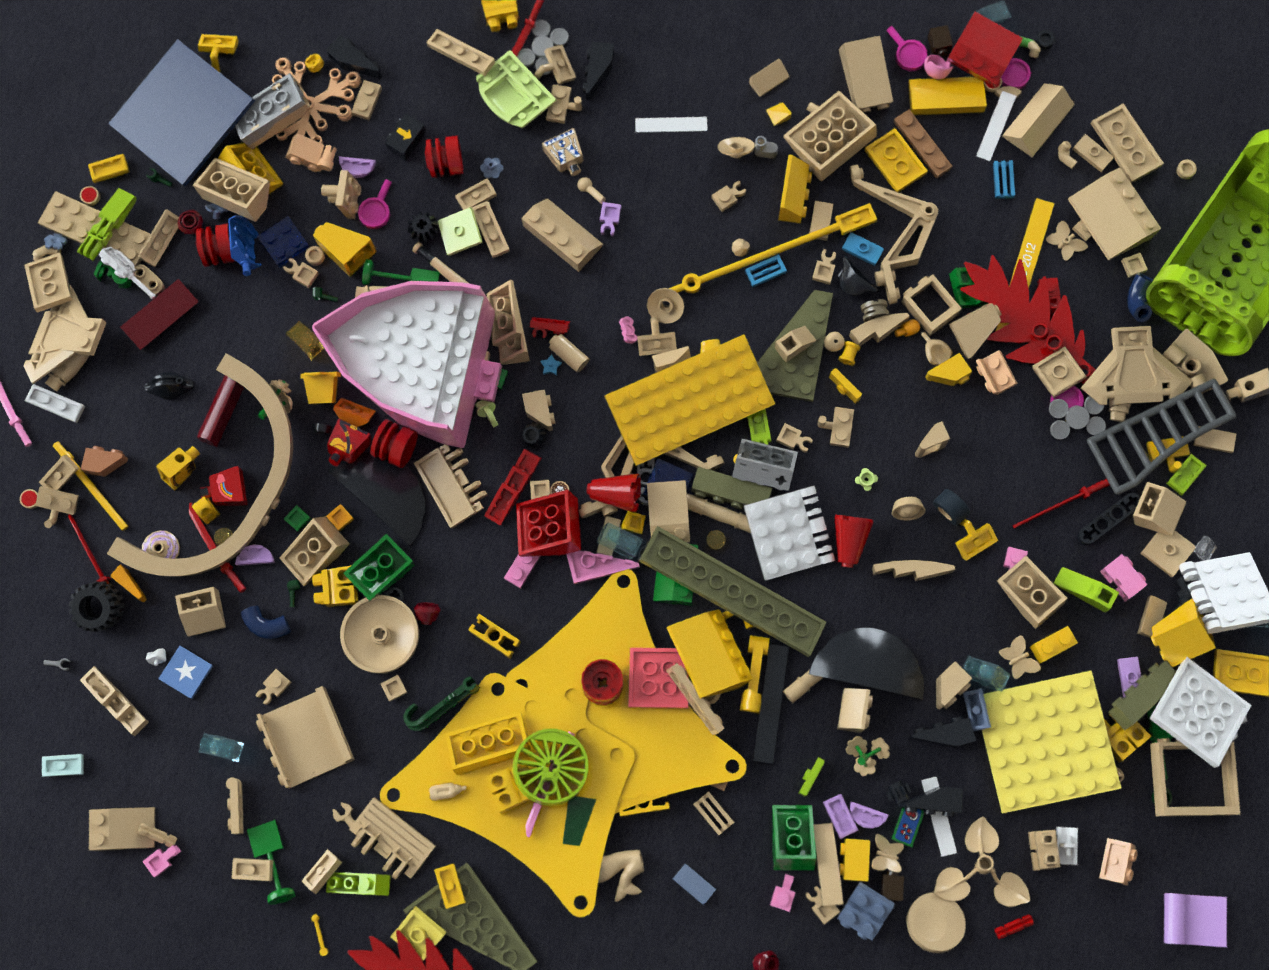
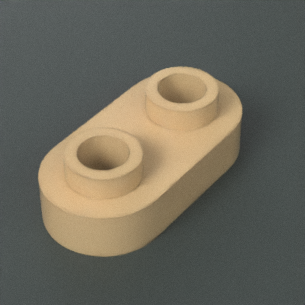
(148, 279)

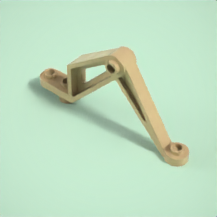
(923, 215)
(589, 509)

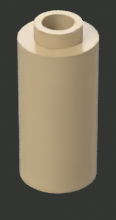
(568, 352)

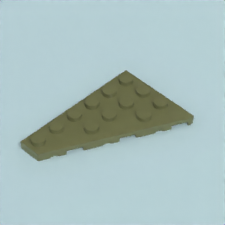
(799, 375)
(477, 922)

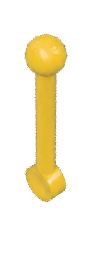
(323, 951)

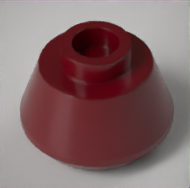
(190, 221)
(427, 612)
(766, 961)

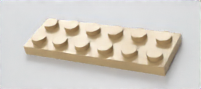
(75, 218)

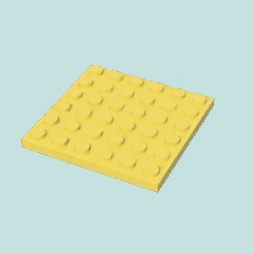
(1048, 743)

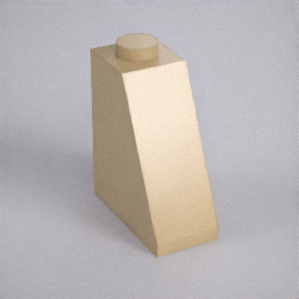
(975, 328)

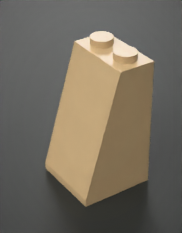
(866, 73)

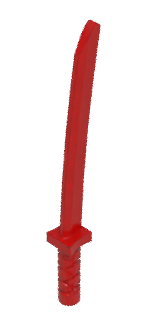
(529, 24)
(1084, 492)
(225, 568)
(102, 578)

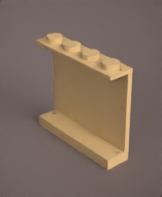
(305, 738)

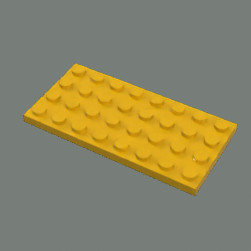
(689, 400)

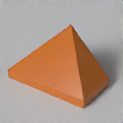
(353, 412)

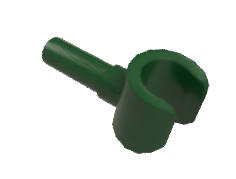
(156, 177)
(318, 295)
(292, 586)

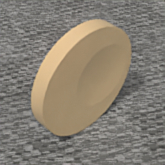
(935, 923)

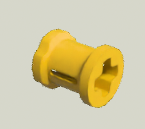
(849, 353)

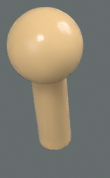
(585, 185)

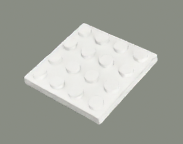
(1200, 712)

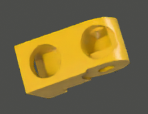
(205, 509)

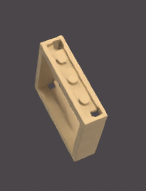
(1229, 778)

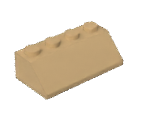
(233, 189)
(561, 233)

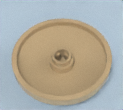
(379, 634)

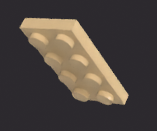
(1127, 143)

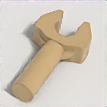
(346, 817)

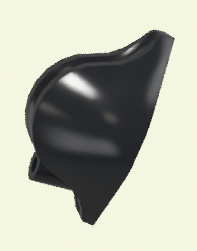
(853, 281)
(168, 385)

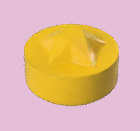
(314, 63)

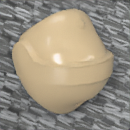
(831, 345)

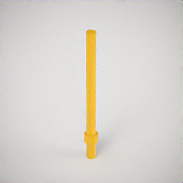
(93, 489)

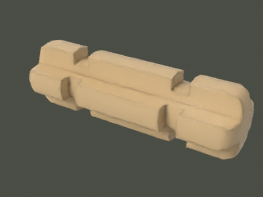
(157, 835)

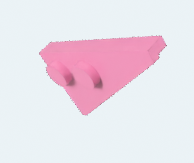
(591, 566)

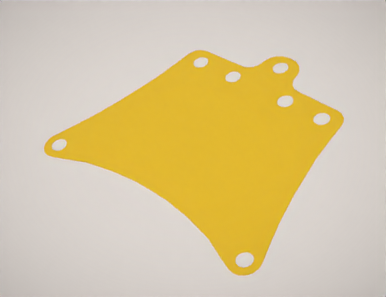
(669, 744)
(564, 867)

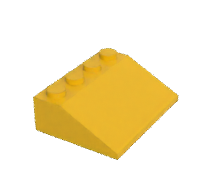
(710, 654)

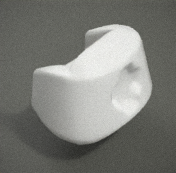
(156, 657)

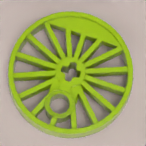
(555, 737)

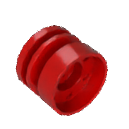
(444, 156)
(213, 245)
(394, 443)
(599, 671)

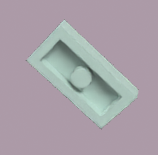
(62, 765)

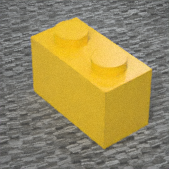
(1053, 645)
(855, 860)

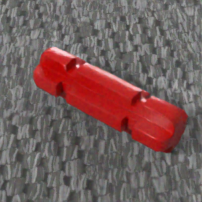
(1014, 926)

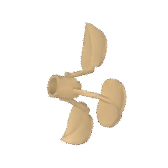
(982, 838)

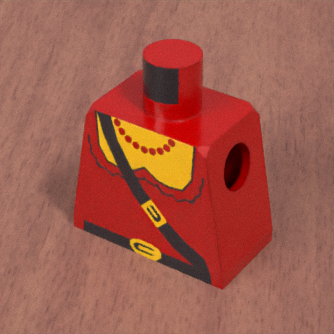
(347, 443)

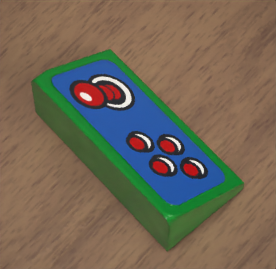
(907, 827)

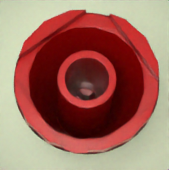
(617, 491)
(851, 538)

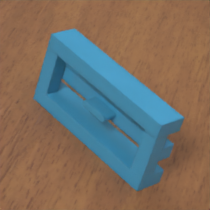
(1003, 165)
(748, 271)

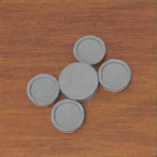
(542, 29)
(1075, 417)

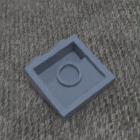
(865, 911)

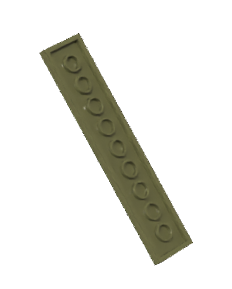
(732, 591)

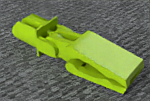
(112, 217)

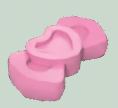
(628, 330)

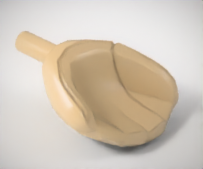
(936, 350)

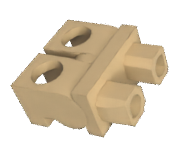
(1047, 849)

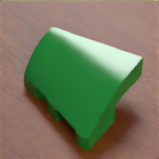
(960, 278)

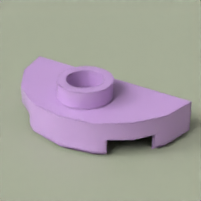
(356, 166)
(254, 555)
(866, 816)

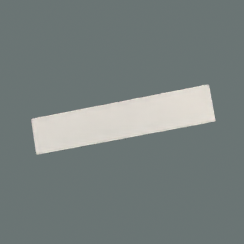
(671, 124)
(996, 126)
(940, 823)

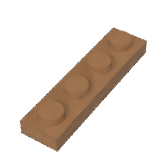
(922, 144)

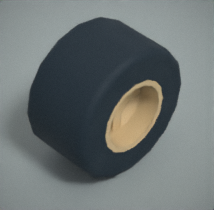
(951, 507)

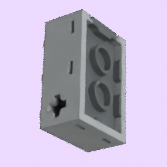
(764, 464)

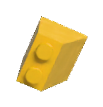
(344, 246)
(1182, 635)

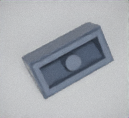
(977, 709)
(694, 884)

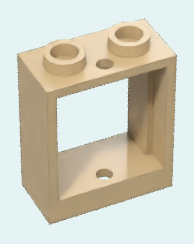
(928, 326)

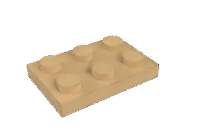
(48, 282)

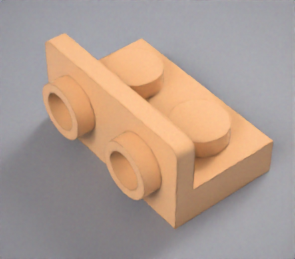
(996, 373)
(1118, 861)

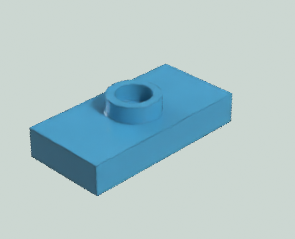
(862, 249)

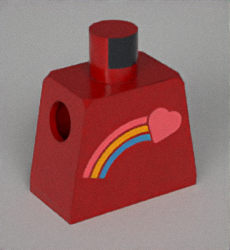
(226, 488)

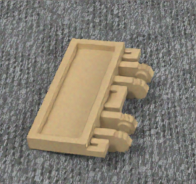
(447, 485)
(393, 836)

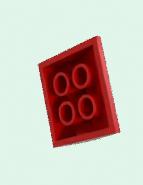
(984, 49)
(548, 525)

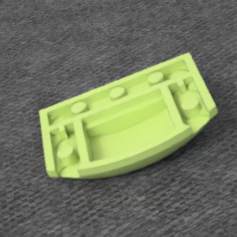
(514, 91)

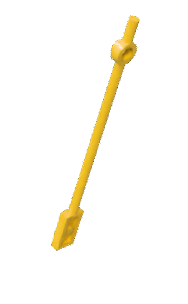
(845, 223)

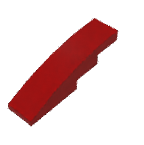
(512, 487)

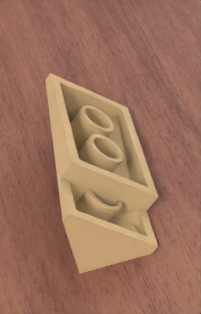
(1039, 118)
(507, 326)

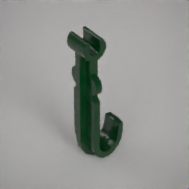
(441, 708)

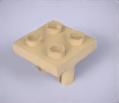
(344, 194)

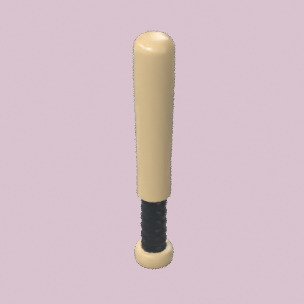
(448, 273)

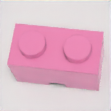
(1124, 576)

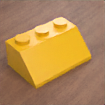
(251, 161)
(795, 190)

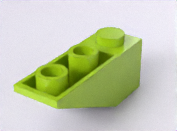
(1086, 589)
(358, 883)

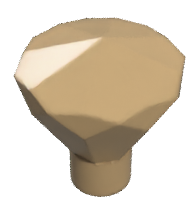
(740, 247)

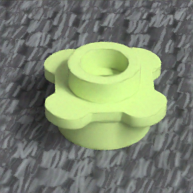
(865, 473)

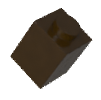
(940, 40)
(892, 886)

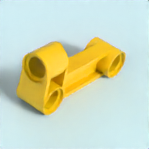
(750, 698)

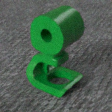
(121, 282)

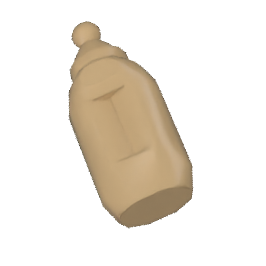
(445, 791)

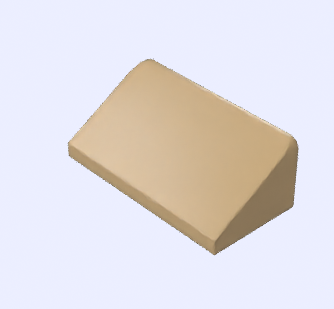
(769, 77)
(1152, 614)

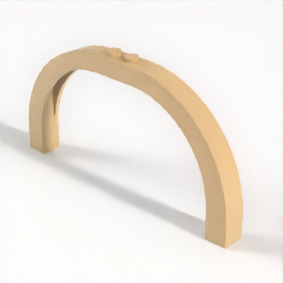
(258, 513)

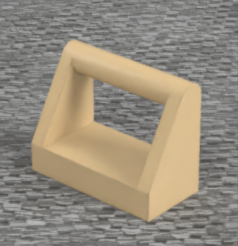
(933, 441)

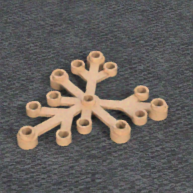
(335, 89)

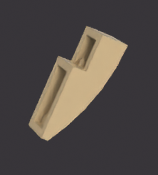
(877, 328)

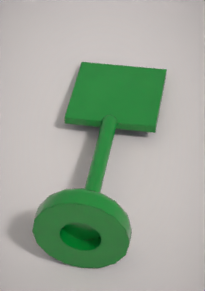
(416, 274)
(264, 841)

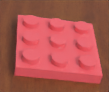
(650, 683)

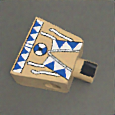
(564, 152)
(1257, 383)

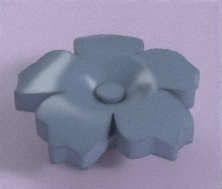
(55, 241)

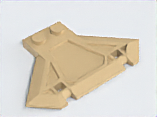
(60, 336)
(1135, 371)

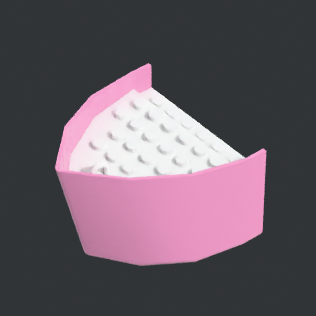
(417, 353)

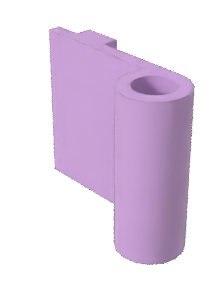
(1195, 920)

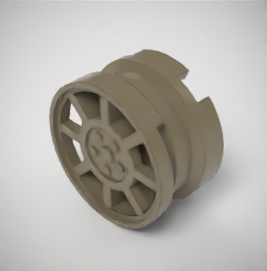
(874, 309)

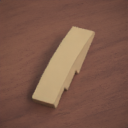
(919, 569)
(114, 701)
(827, 865)

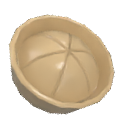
(908, 508)

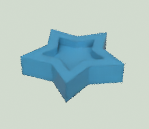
(550, 365)

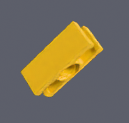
(494, 628)
(638, 810)

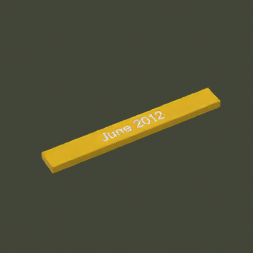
(1033, 240)

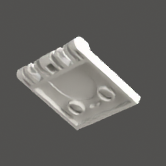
(785, 534)
(1230, 590)

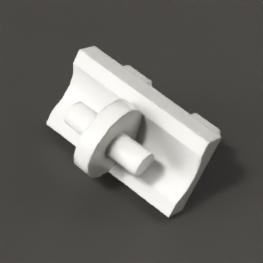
(1067, 845)

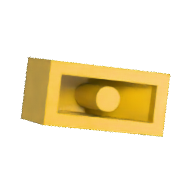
(951, 371)

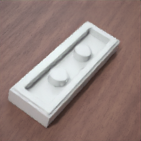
(55, 403)

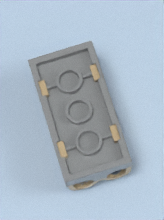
(272, 111)

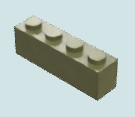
(728, 489)
(1143, 695)

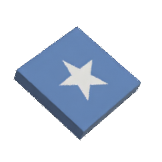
(185, 672)

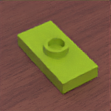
(1186, 474)
(810, 776)

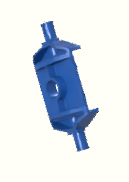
(242, 243)

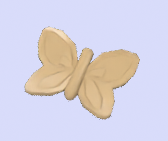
(1065, 241)
(1018, 659)
(887, 855)

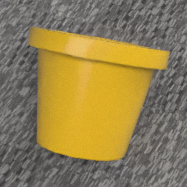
(321, 386)

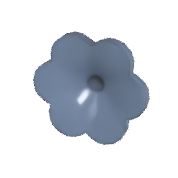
(491, 171)
(217, 210)

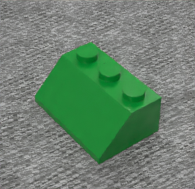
(670, 591)

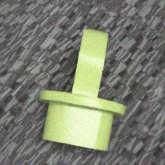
(486, 409)

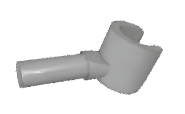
(57, 663)

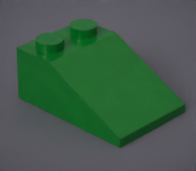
(379, 568)
(793, 837)

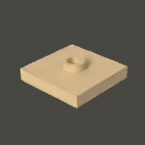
(1059, 372)
(1168, 551)

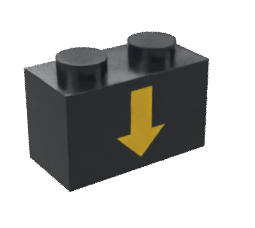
(405, 136)

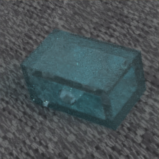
(619, 540)

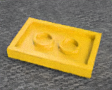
(896, 160)
(1242, 672)

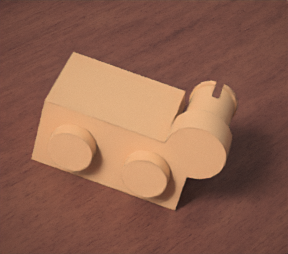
(311, 154)

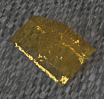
(305, 340)

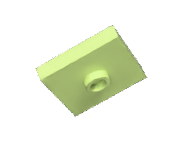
(460, 231)

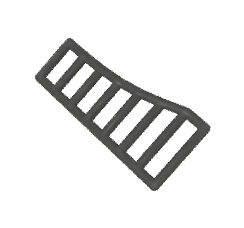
(1164, 453)

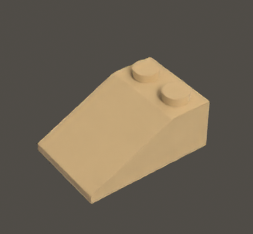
(669, 508)
(314, 549)
(1031, 592)
(119, 828)

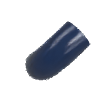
(1137, 298)
(262, 627)

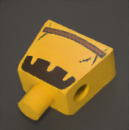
(177, 466)

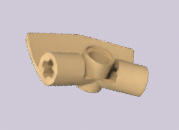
(1192, 351)

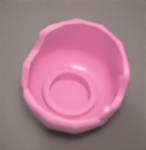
(937, 67)

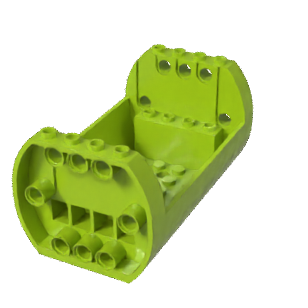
(1185, 287)

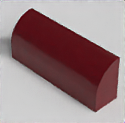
(159, 314)
(220, 412)

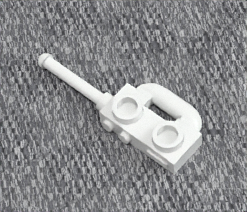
(123, 267)

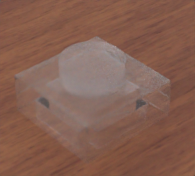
(1205, 548)

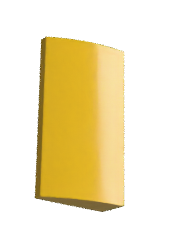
(947, 95)
(486, 743)

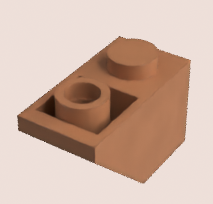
(102, 462)

